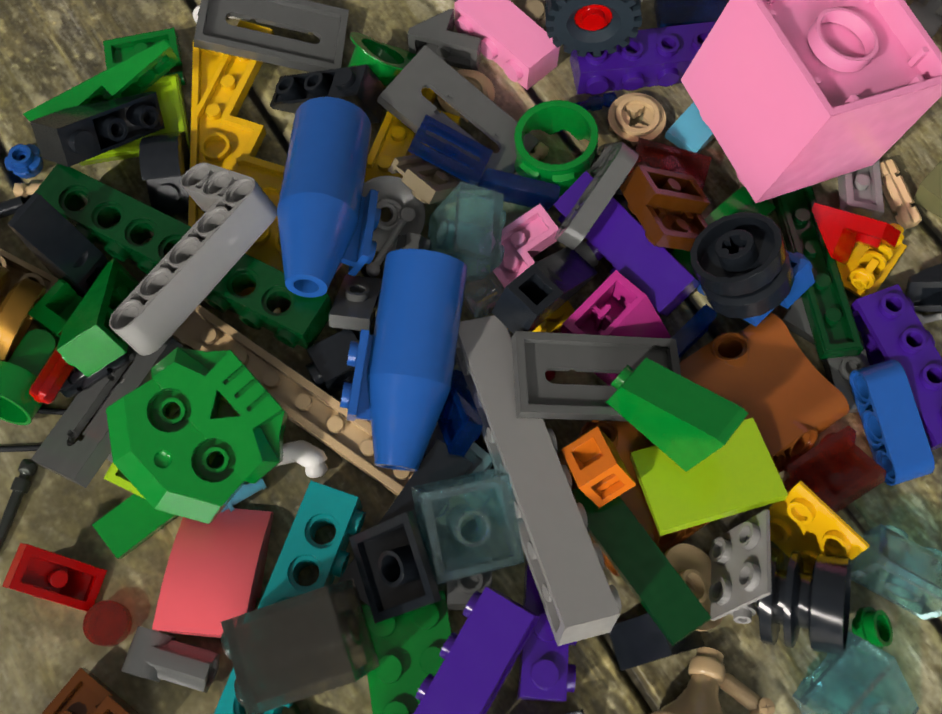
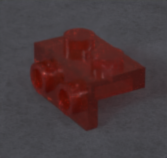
(835, 470)

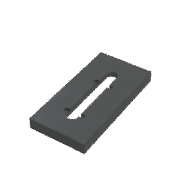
(304, 16)
(408, 105)
(547, 351)
(85, 457)

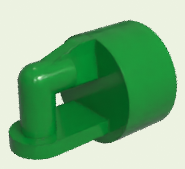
(20, 373)

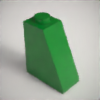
(675, 412)

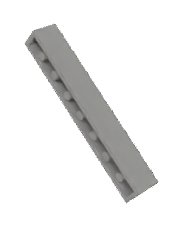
(548, 518)

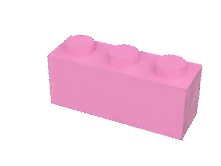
(508, 38)

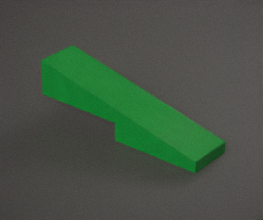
(121, 80)

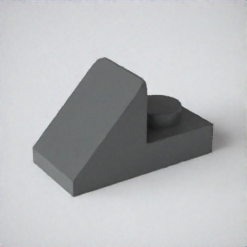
(438, 35)

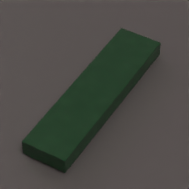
(644, 568)

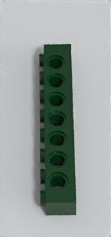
(103, 206)

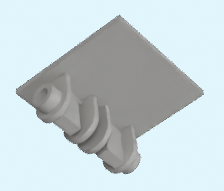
(741, 569)

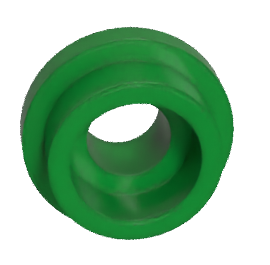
(873, 626)

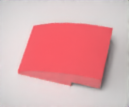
(213, 572)

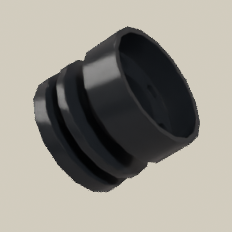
(807, 601)

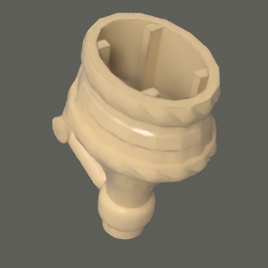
(702, 692)

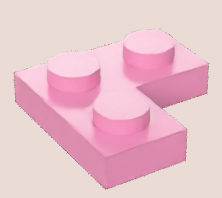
(523, 241)

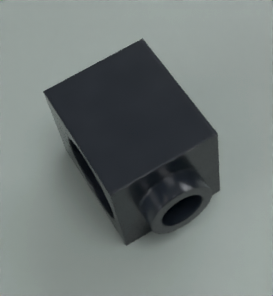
(330, 361)

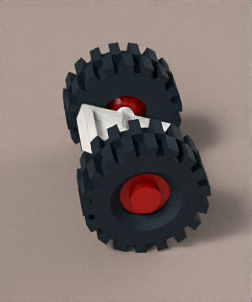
(592, 24)

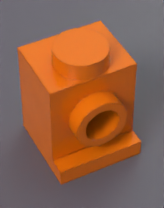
(597, 467)

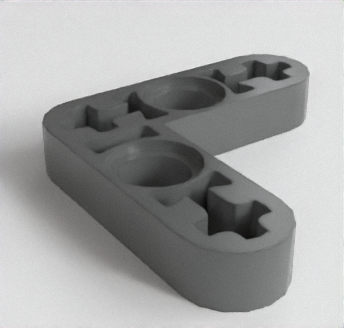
(608, 172)

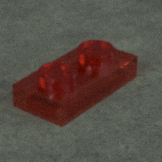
(673, 159)

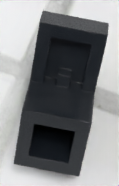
(162, 164)

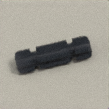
(78, 380)

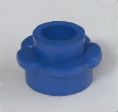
(29, 166)

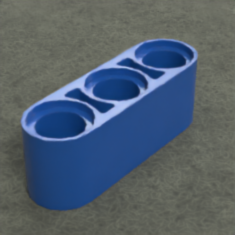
(892, 421)

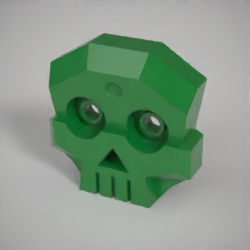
(171, 456)

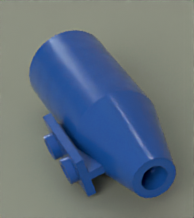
(321, 198)
(410, 358)

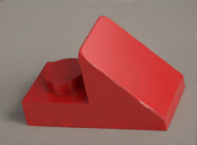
(843, 229)
(54, 577)

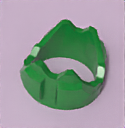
(552, 118)

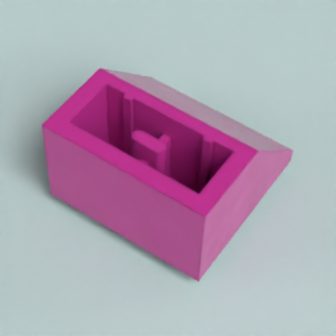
(616, 310)

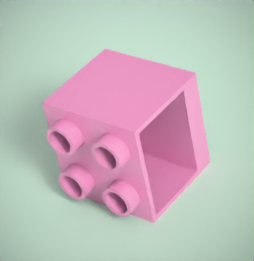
(811, 87)

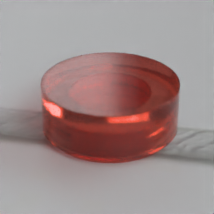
(107, 623)

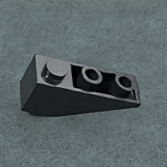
(351, 84)
(96, 127)
(58, 244)
(542, 290)

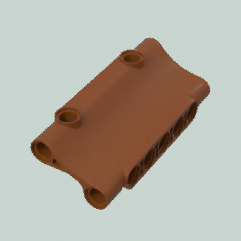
(763, 375)

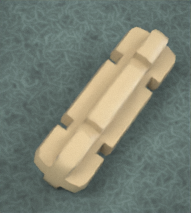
(898, 195)

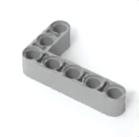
(232, 221)

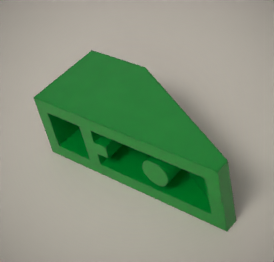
(86, 336)

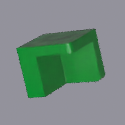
(56, 307)

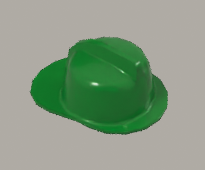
(383, 59)

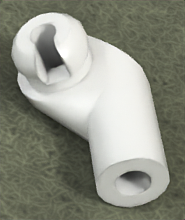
(306, 455)

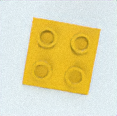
(870, 266)
(812, 528)

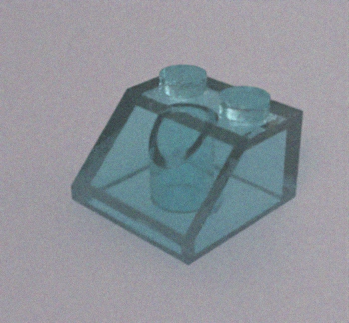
(470, 228)
(468, 524)
(901, 571)
(856, 683)

